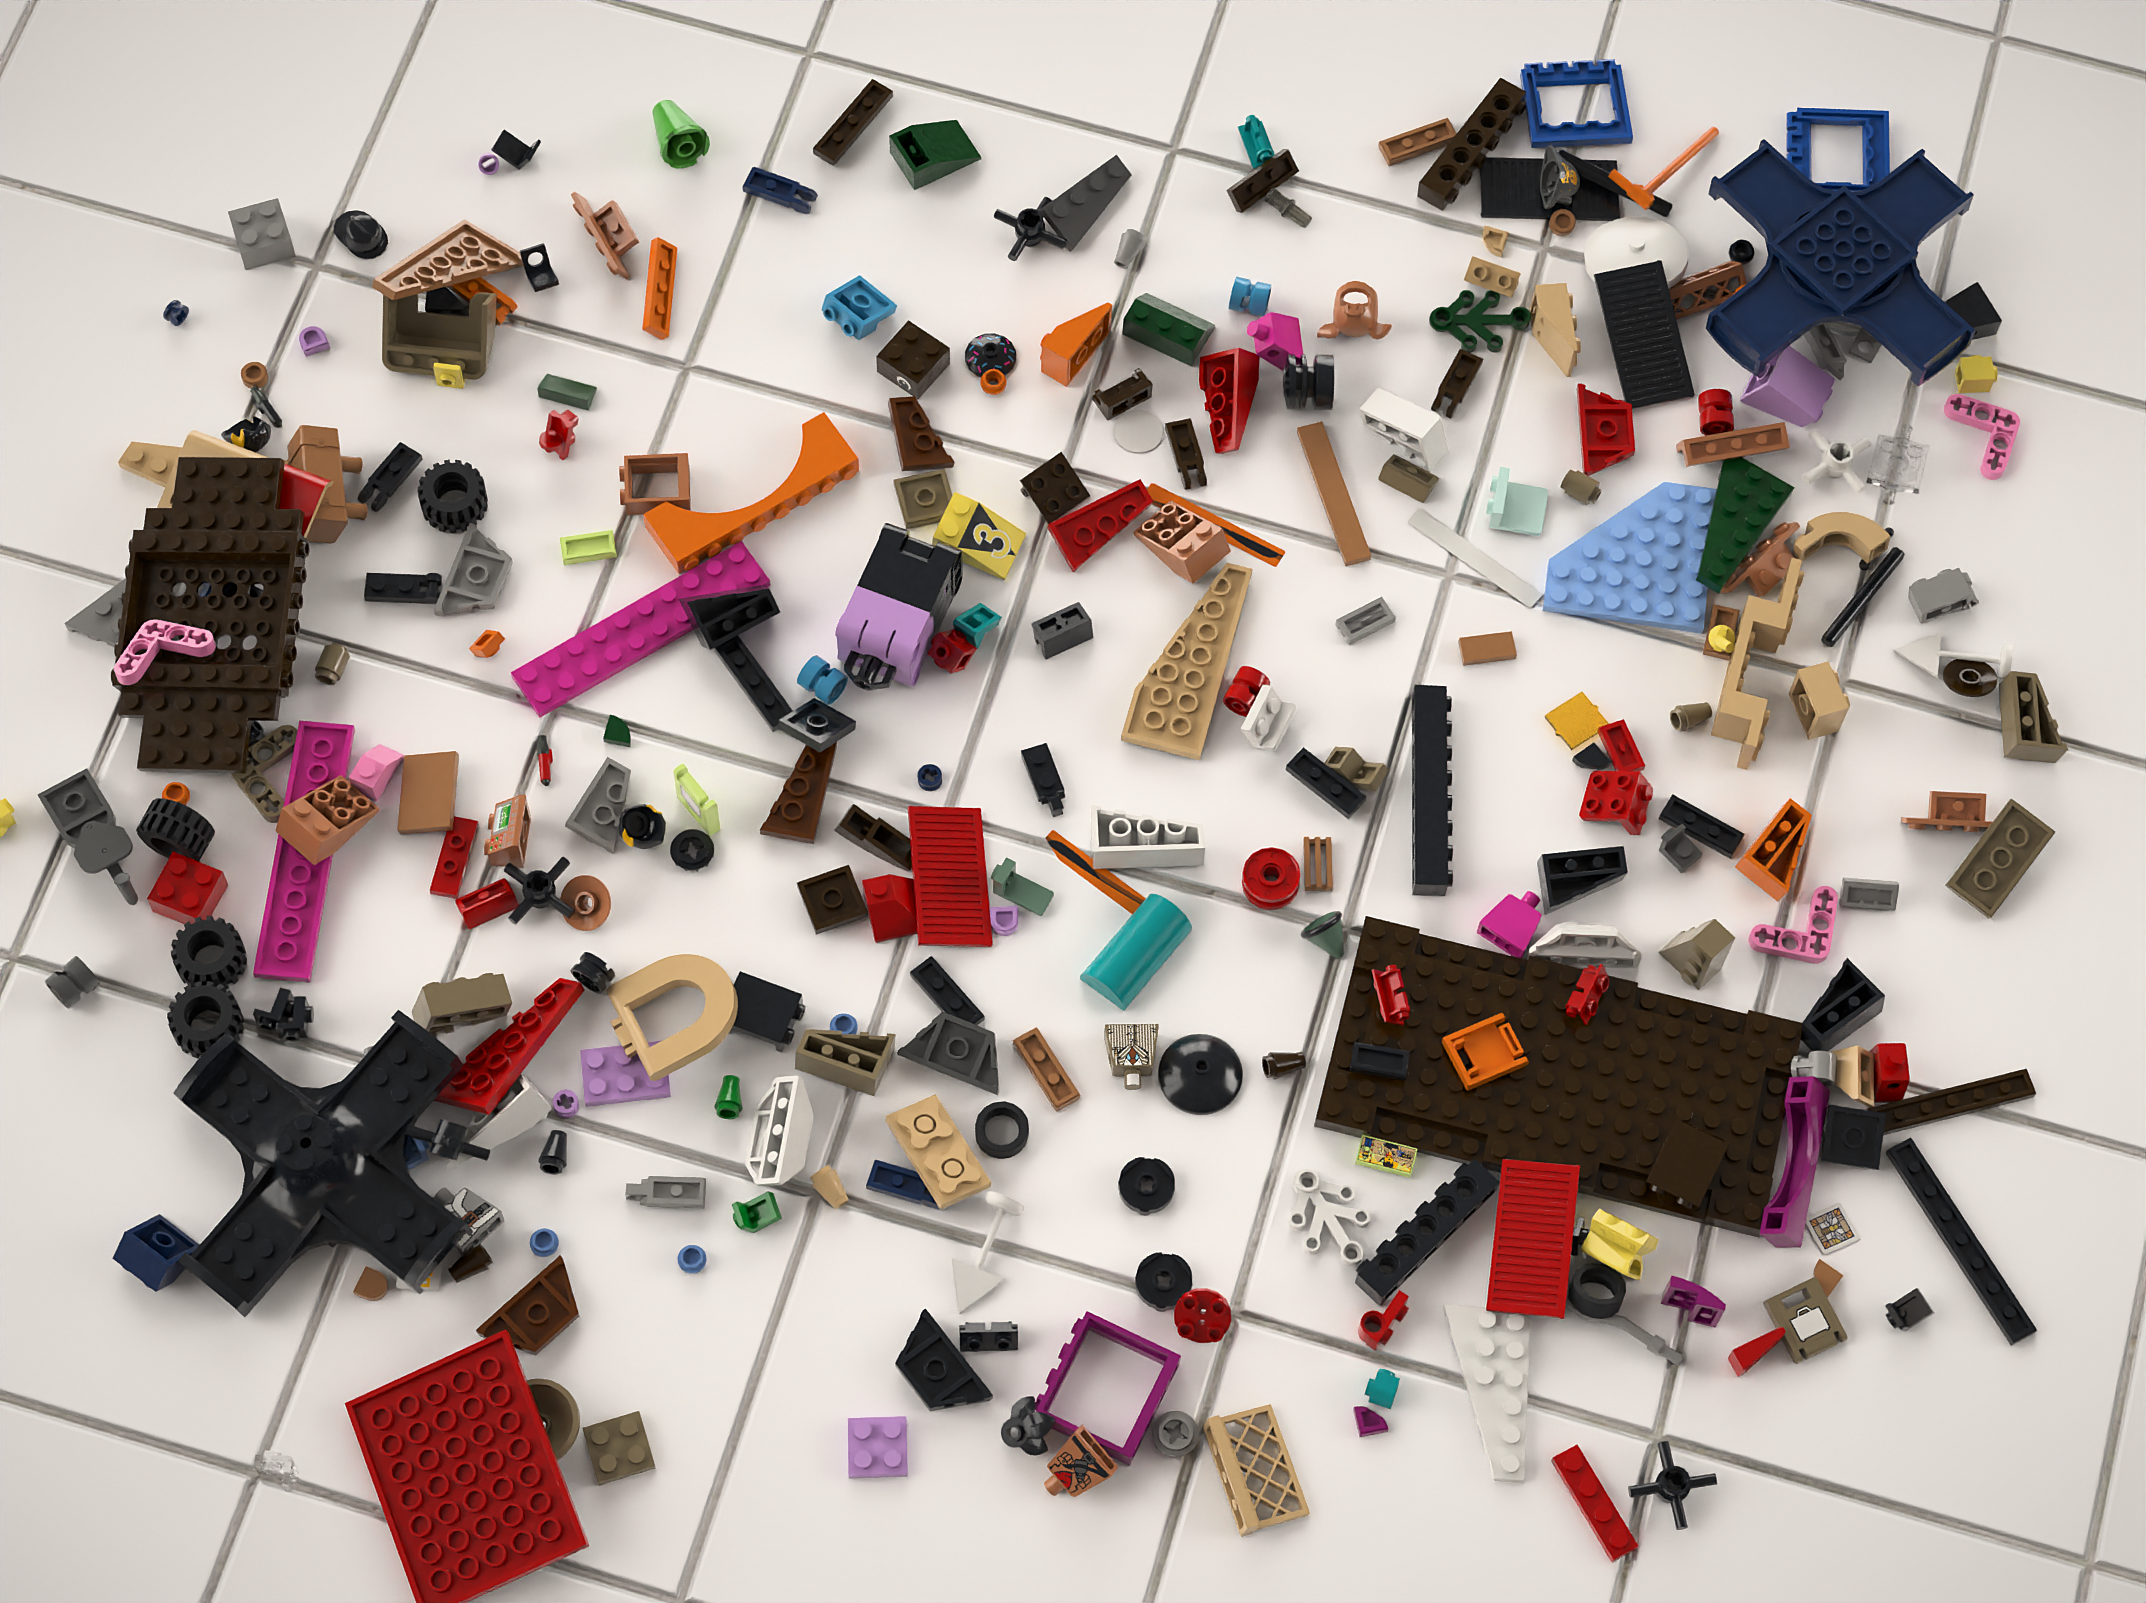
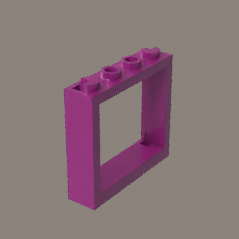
(1127, 1339)

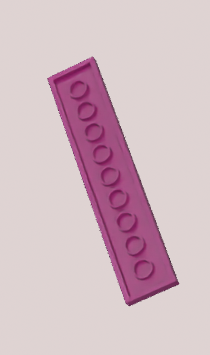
(631, 632)
(296, 885)

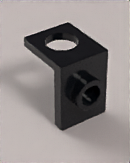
(514, 150)
(540, 275)

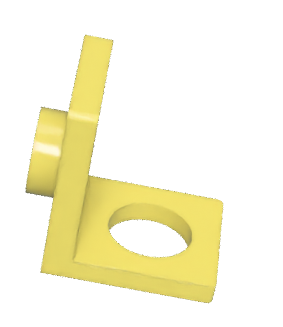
(448, 375)

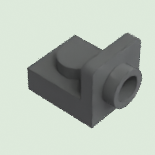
(1679, 848)

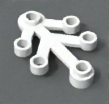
(1327, 1213)

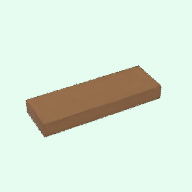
(1417, 141)
(1046, 1069)

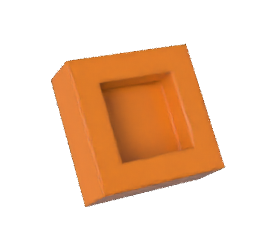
(487, 644)

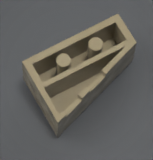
(2026, 720)
(1699, 952)
(462, 1001)
(845, 1058)

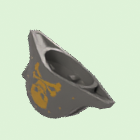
(1557, 179)

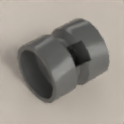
(72, 982)

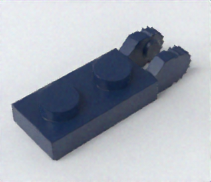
(779, 190)
(899, 1183)

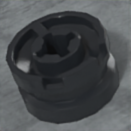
(592, 972)

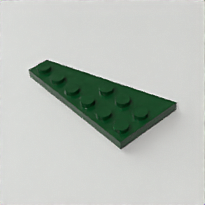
(1740, 513)

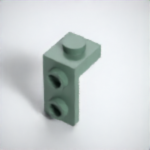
(1020, 889)

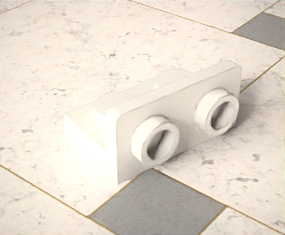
(1267, 719)

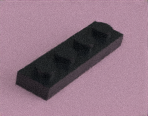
(753, 681)

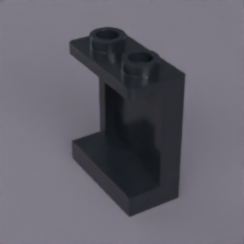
(767, 1010)

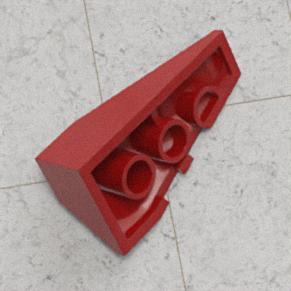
(1229, 389)

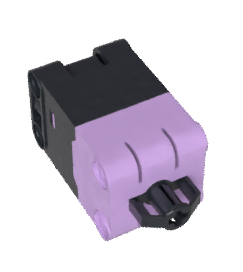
(897, 608)

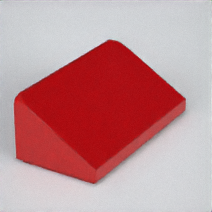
(487, 903)

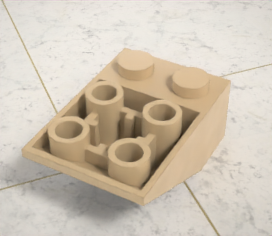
(1555, 325)

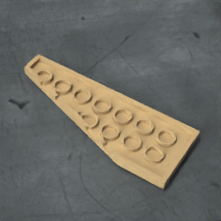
(1181, 688)

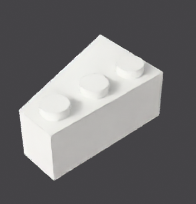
(1407, 425)

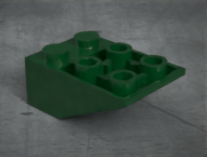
(931, 151)

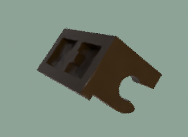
(1123, 395)

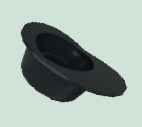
(361, 234)

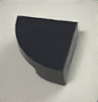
(1592, 758)

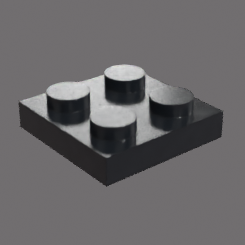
(817, 725)
(1853, 1137)

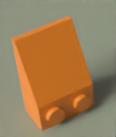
(1074, 343)

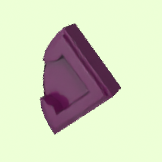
(1369, 1422)

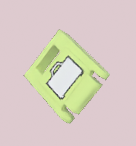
(693, 799)

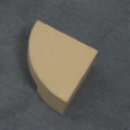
(1495, 240)

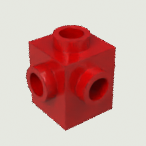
(951, 650)

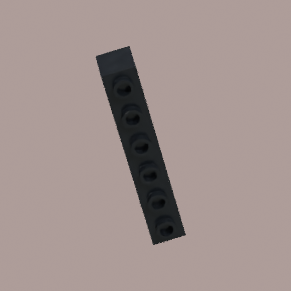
(1380, 1285)

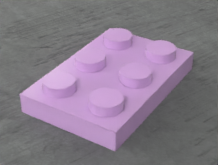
(615, 1078)

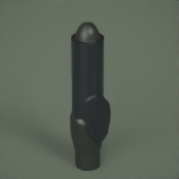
(265, 407)

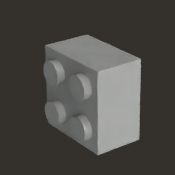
(261, 233)

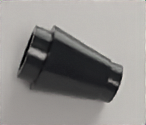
(554, 1154)

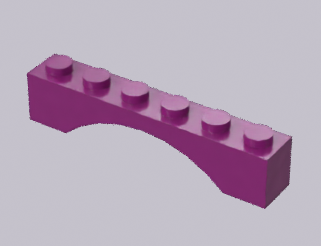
(1787, 1211)

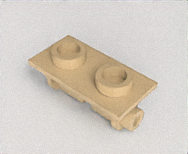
(1492, 276)

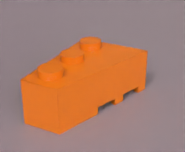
(1776, 849)

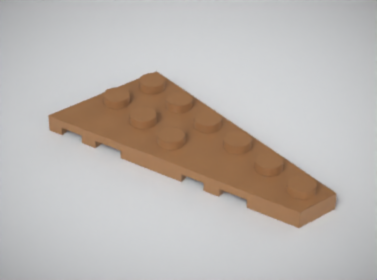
(449, 259)

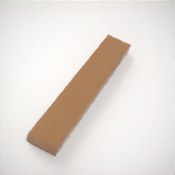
(1333, 493)

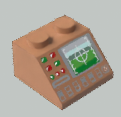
(508, 832)

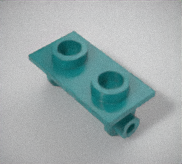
(1255, 141)

